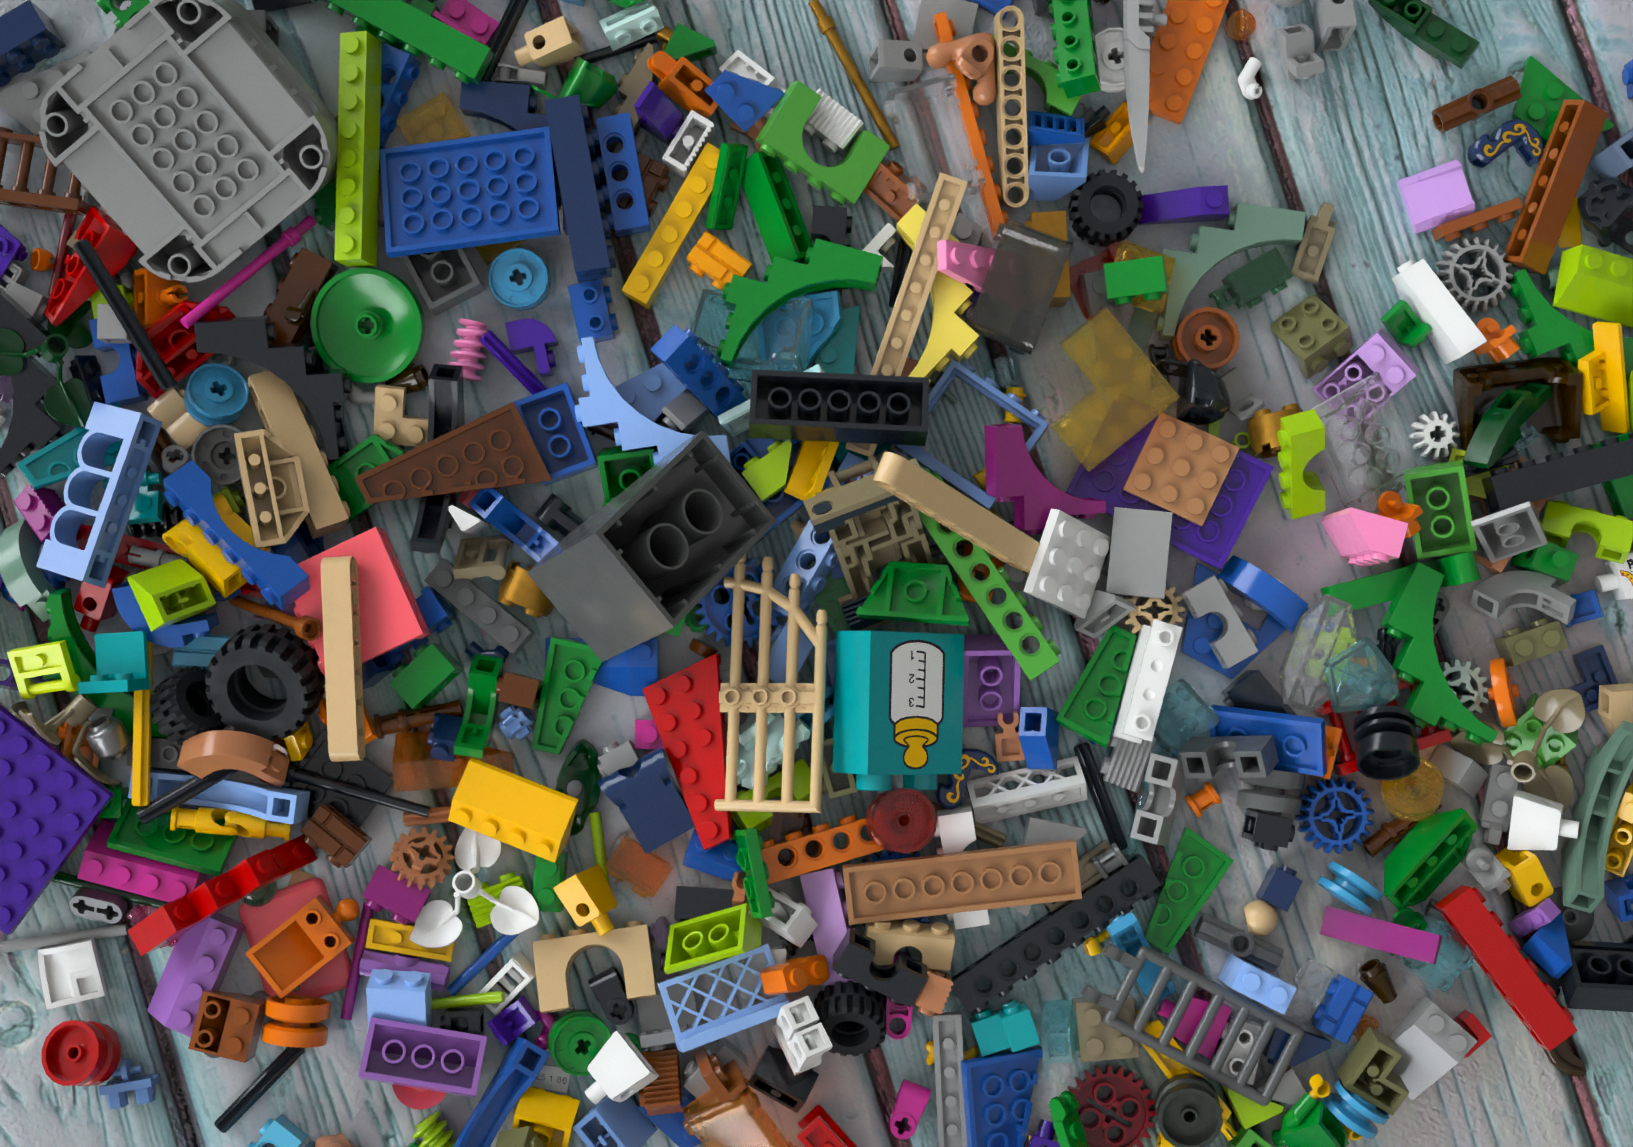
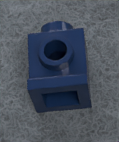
(443, 736)

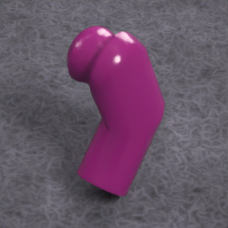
(547, 1021)

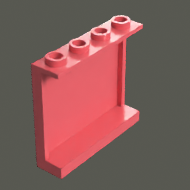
(385, 599)

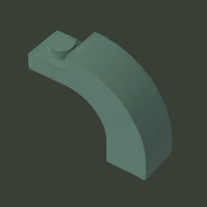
(18, 568)

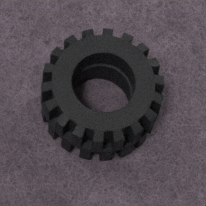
(1122, 192)
(173, 712)
(851, 1017)

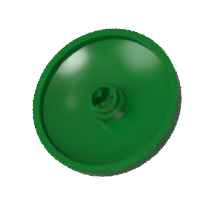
(367, 324)

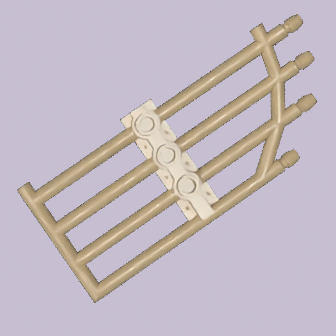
(773, 697)

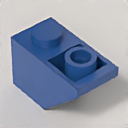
(1039, 737)

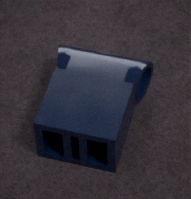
(649, 800)

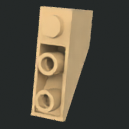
(1615, 705)

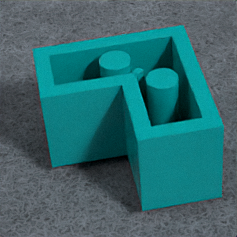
(1004, 1028)

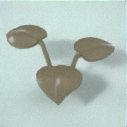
(75, 713)
(1565, 714)

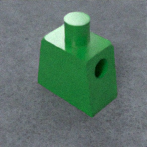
(1549, 560)

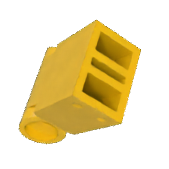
(208, 559)

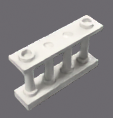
(1147, 682)

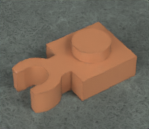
(1007, 741)

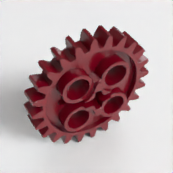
(1122, 1090)

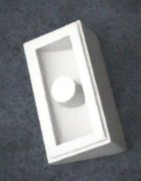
(467, 523)

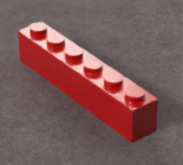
(1506, 967)

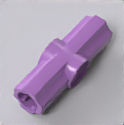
(401, 962)

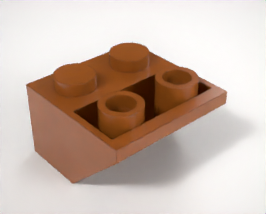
(228, 1025)

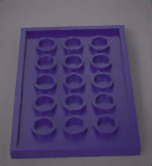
(1224, 521)

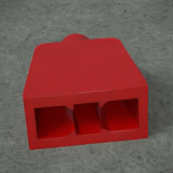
(98, 602)

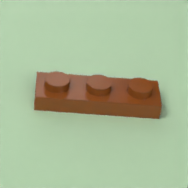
(1477, 221)

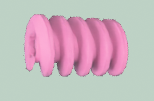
(469, 348)

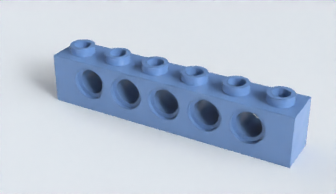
(806, 549)

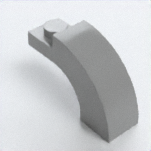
(1522, 589)

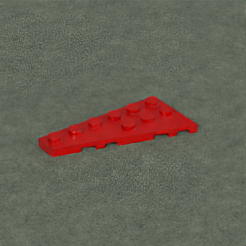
(696, 743)

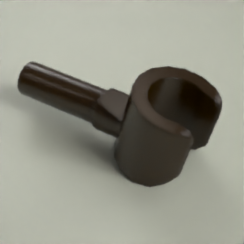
(297, 315)

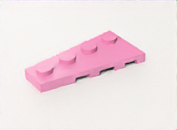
(964, 262)

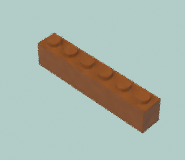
(1555, 186)

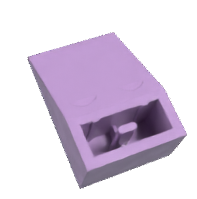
(1374, 355)

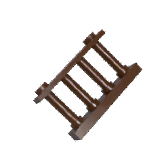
(45, 198)

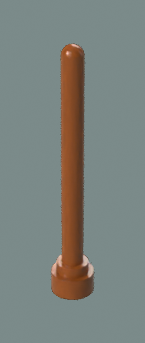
(304, 627)

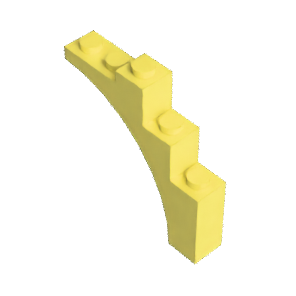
(949, 297)

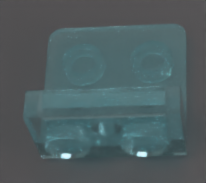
(1182, 717)

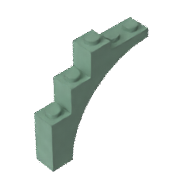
(1249, 228)
(1585, 858)

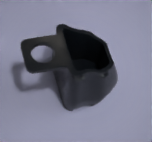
(1608, 212)
(1201, 392)

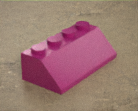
(134, 872)

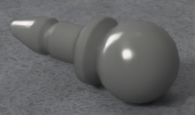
(125, 274)

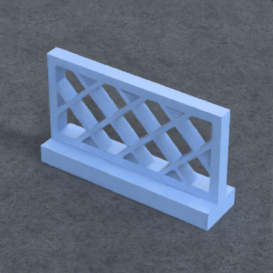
(724, 1024)

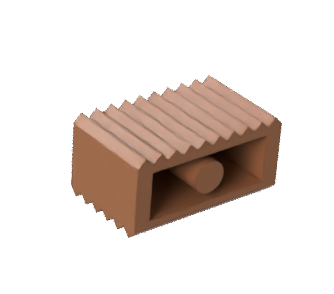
(934, 993)

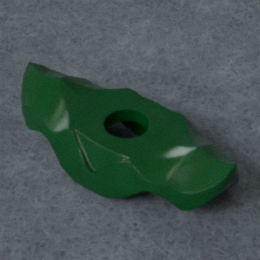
(581, 766)

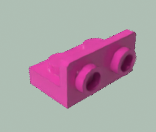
(467, 20)

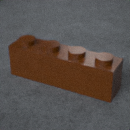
(306, 272)

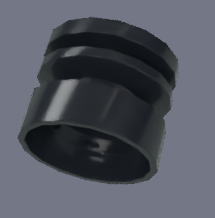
(1386, 743)

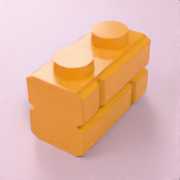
(717, 261)

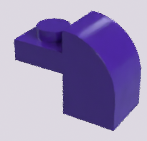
(535, 336)

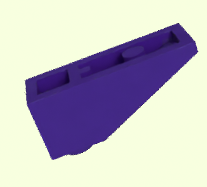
(658, 114)
(1186, 205)

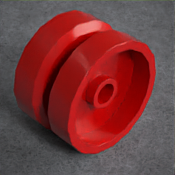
(81, 1053)

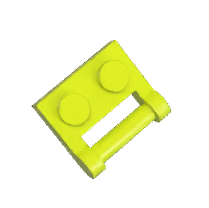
(40, 661)

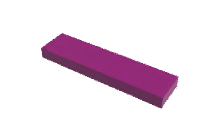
(1381, 935)

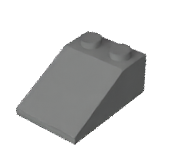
(1510, 531)
(1429, 1046)

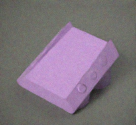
(1436, 196)

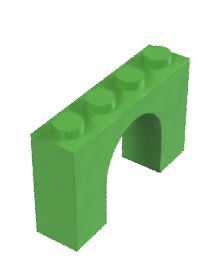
(783, 138)

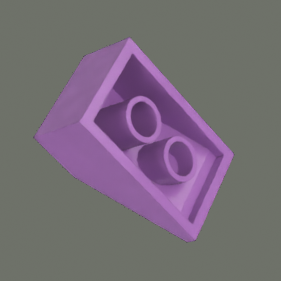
(989, 681)

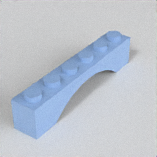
(251, 798)

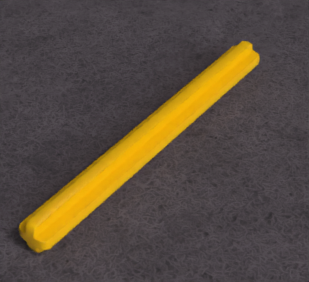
(142, 741)

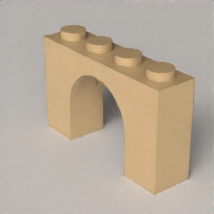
(556, 955)

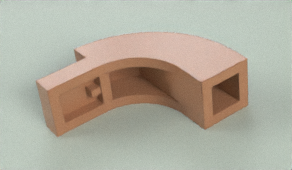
(233, 750)

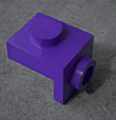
(513, 1020)

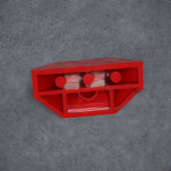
(176, 345)

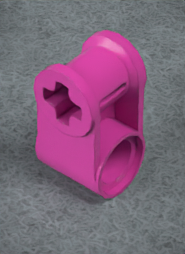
(908, 1104)

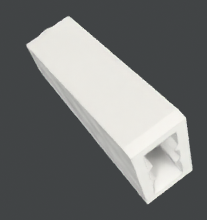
(1452, 329)

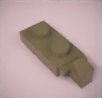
(1314, 246)

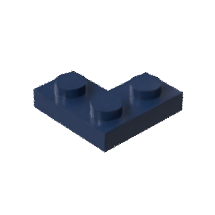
(1594, 671)

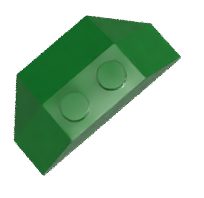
(1427, 857)

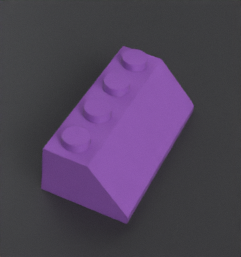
(195, 965)
(422, 1057)

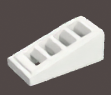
(520, 970)

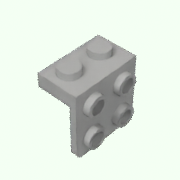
(654, 1020)

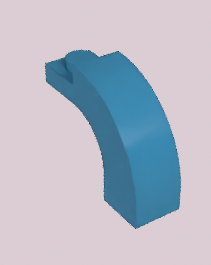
(1128, 936)

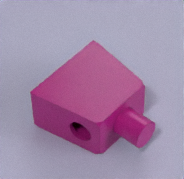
(1191, 1020)

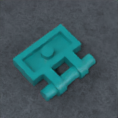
(148, 503)

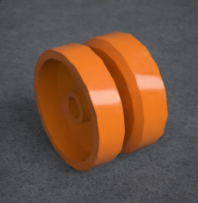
(296, 1021)

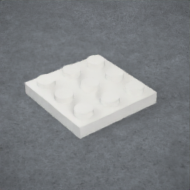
(1067, 564)

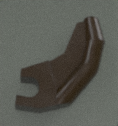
(1565, 1060)

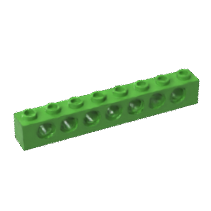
(1031, 664)

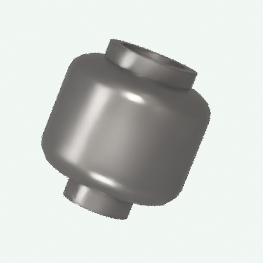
(108, 737)

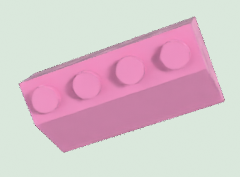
(1365, 536)

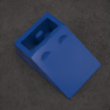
(717, 861)

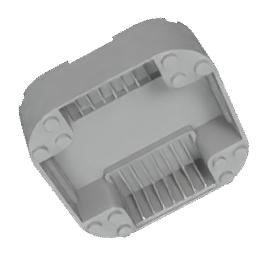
(191, 134)

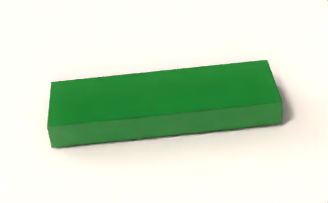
(726, 186)

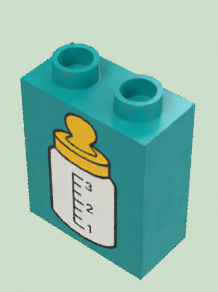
(898, 707)

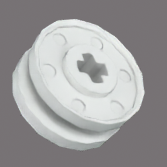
(1110, 44)

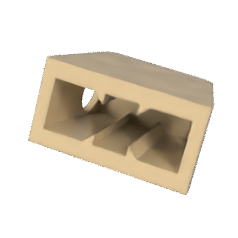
(551, 44)

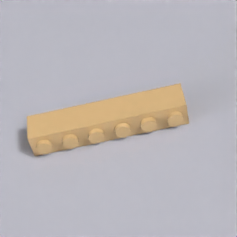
(285, 420)

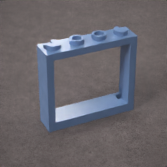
(990, 390)

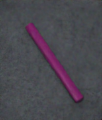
(354, 976)

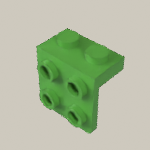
(1525, 734)

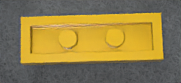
(395, 938)

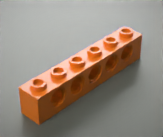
(827, 853)

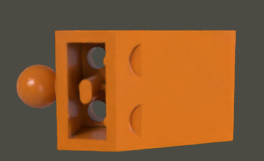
(300, 947)

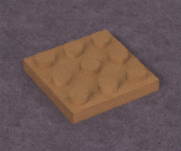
(1181, 469)

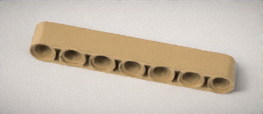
(1018, 95)
(342, 659)

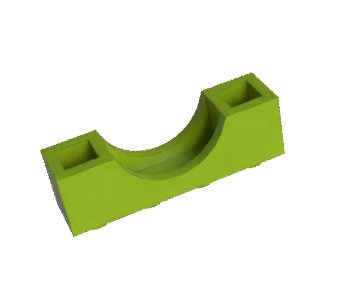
(1300, 439)

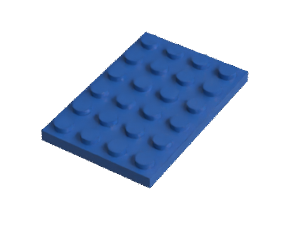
(469, 192)

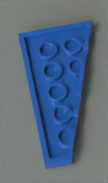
(999, 1097)

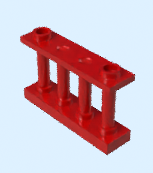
(1430, 735)
(822, 1131)

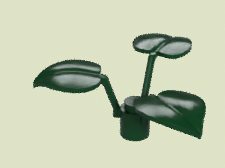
(68, 400)

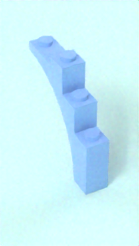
(608, 407)

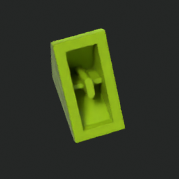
(1249, 1112)

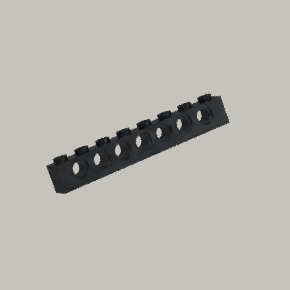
(1037, 933)

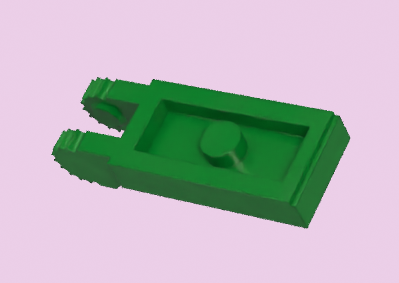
(1067, 1121)

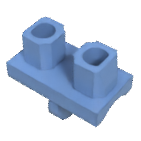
(117, 1090)

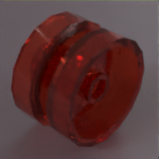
(909, 805)

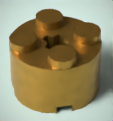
(1264, 427)
(521, 590)

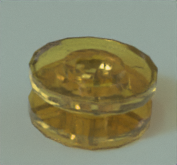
(1414, 805)

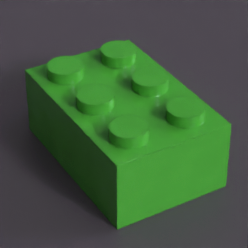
(1445, 506)

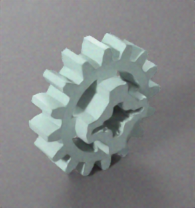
(1462, 681)

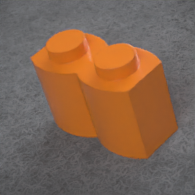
(795, 974)

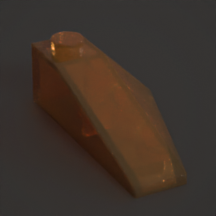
(418, 771)

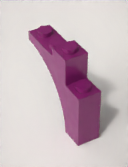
(1016, 478)

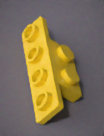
(1605, 378)

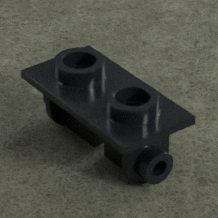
(89, 372)

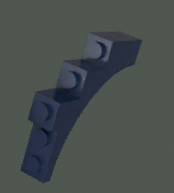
(507, 106)

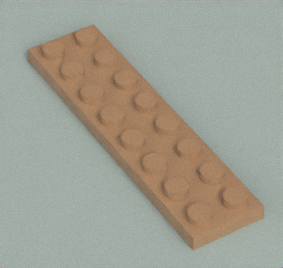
(962, 881)

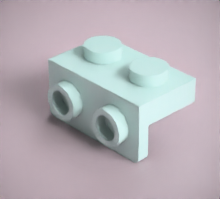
(631, 24)

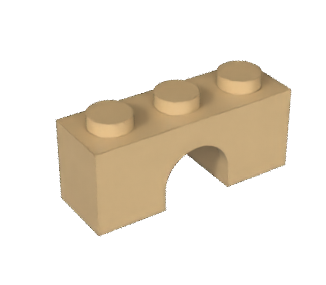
(932, 940)

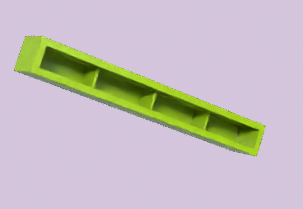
(358, 150)

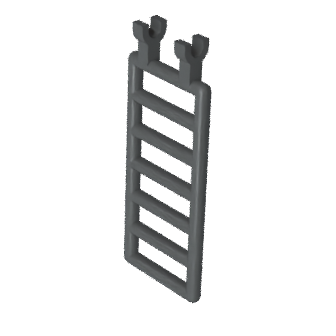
(1187, 1057)

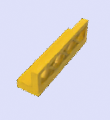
(810, 468)

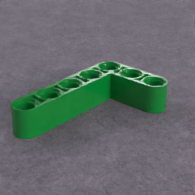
(1382, 587)

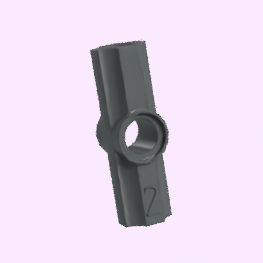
(1254, 950)

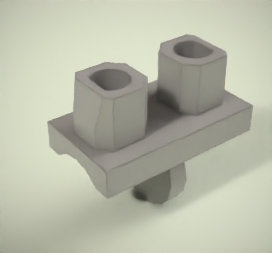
(1487, 870)

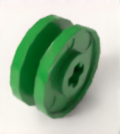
(564, 1037)

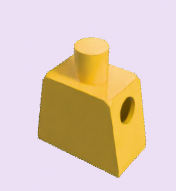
(1527, 876)
(588, 898)

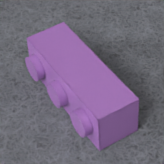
(1534, 917)

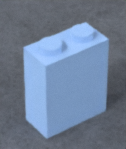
(1257, 983)
(400, 996)

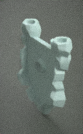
(774, 750)

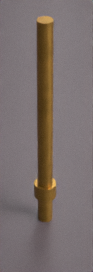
(827, 27)

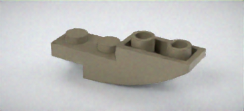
(631, 87)

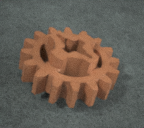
(421, 844)

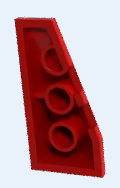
(78, 285)

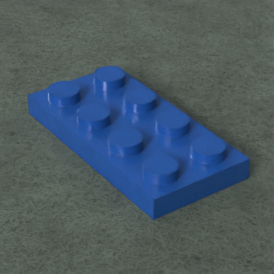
(1297, 738)

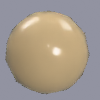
(1260, 917)

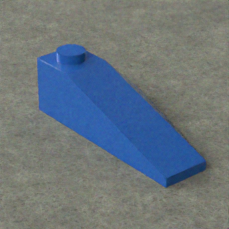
(629, 670)

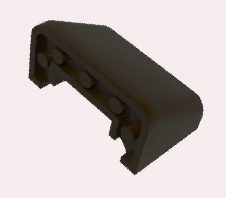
(1556, 419)

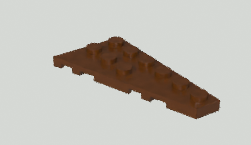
(474, 457)

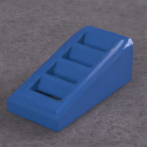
(1045, 128)

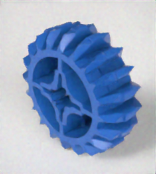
(1359, 813)

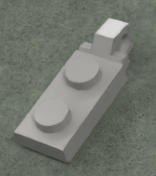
(1497, 803)

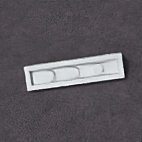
(1028, 795)

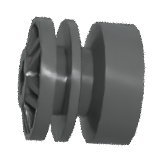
(209, 454)

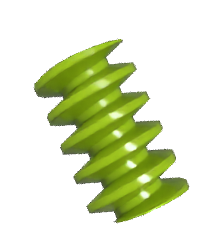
(433, 1132)

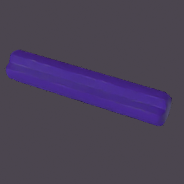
(512, 363)

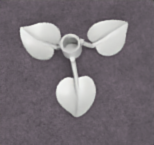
(513, 911)

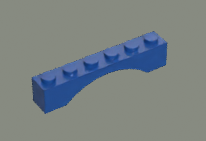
(274, 574)
(507, 1086)

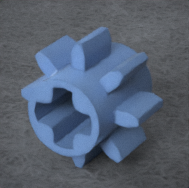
(516, 722)

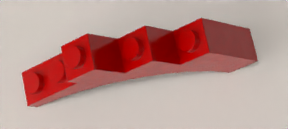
(219, 893)

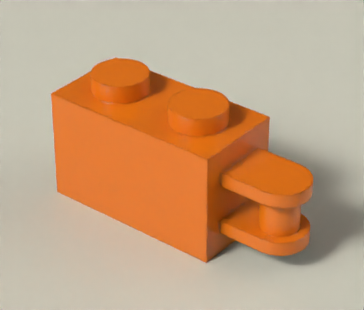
(683, 83)

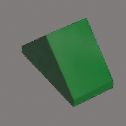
(689, 45)

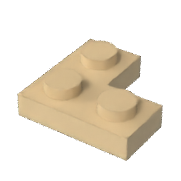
(391, 420)

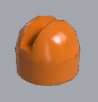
(41, 259)

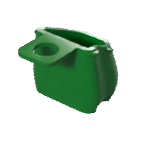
(588, 82)

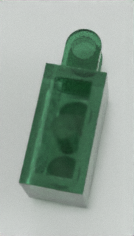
(1253, 281)

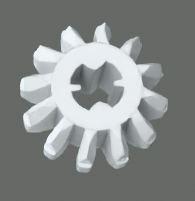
(1441, 427)

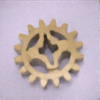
(1170, 609)

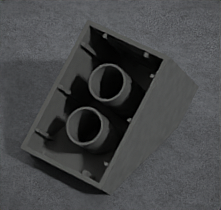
(653, 549)

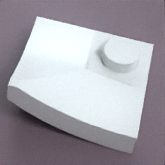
(70, 973)

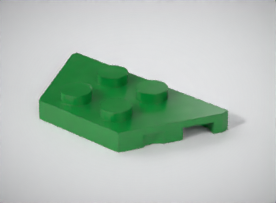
(1542, 98)
(358, 460)
(915, 595)

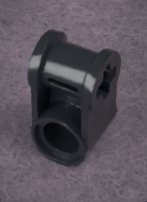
(609, 990)

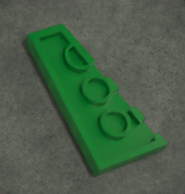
(1098, 692)
(1188, 884)

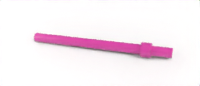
(290, 237)

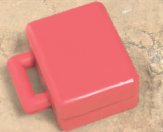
(288, 901)

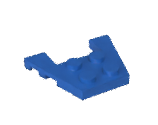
(1203, 630)

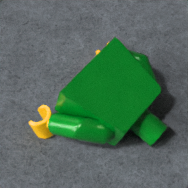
(1311, 1122)

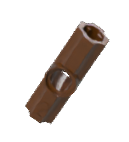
(1462, 110)

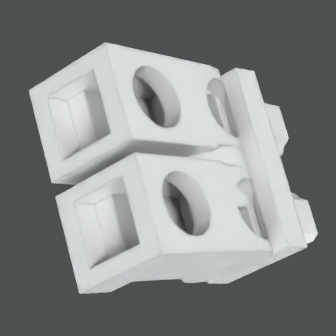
(798, 1040)

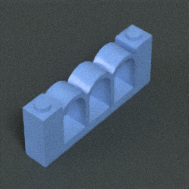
(105, 427)

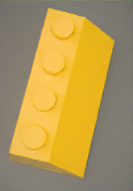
(513, 810)

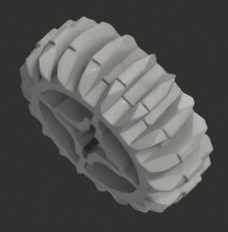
(1494, 280)

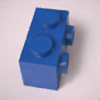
(592, 311)

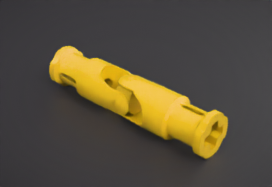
(236, 823)

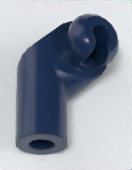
(499, 652)

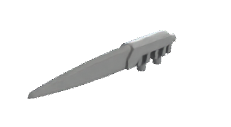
(1136, 44)

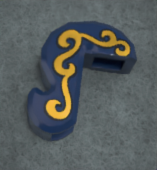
(1513, 132)
(951, 795)

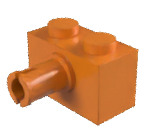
(155, 296)

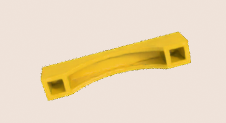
(673, 230)

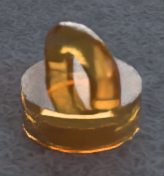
(1240, 25)

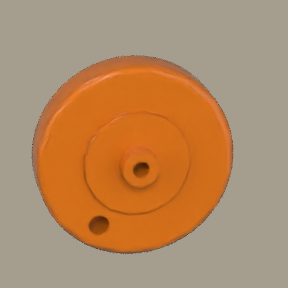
(1503, 692)

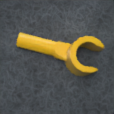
(1092, 944)

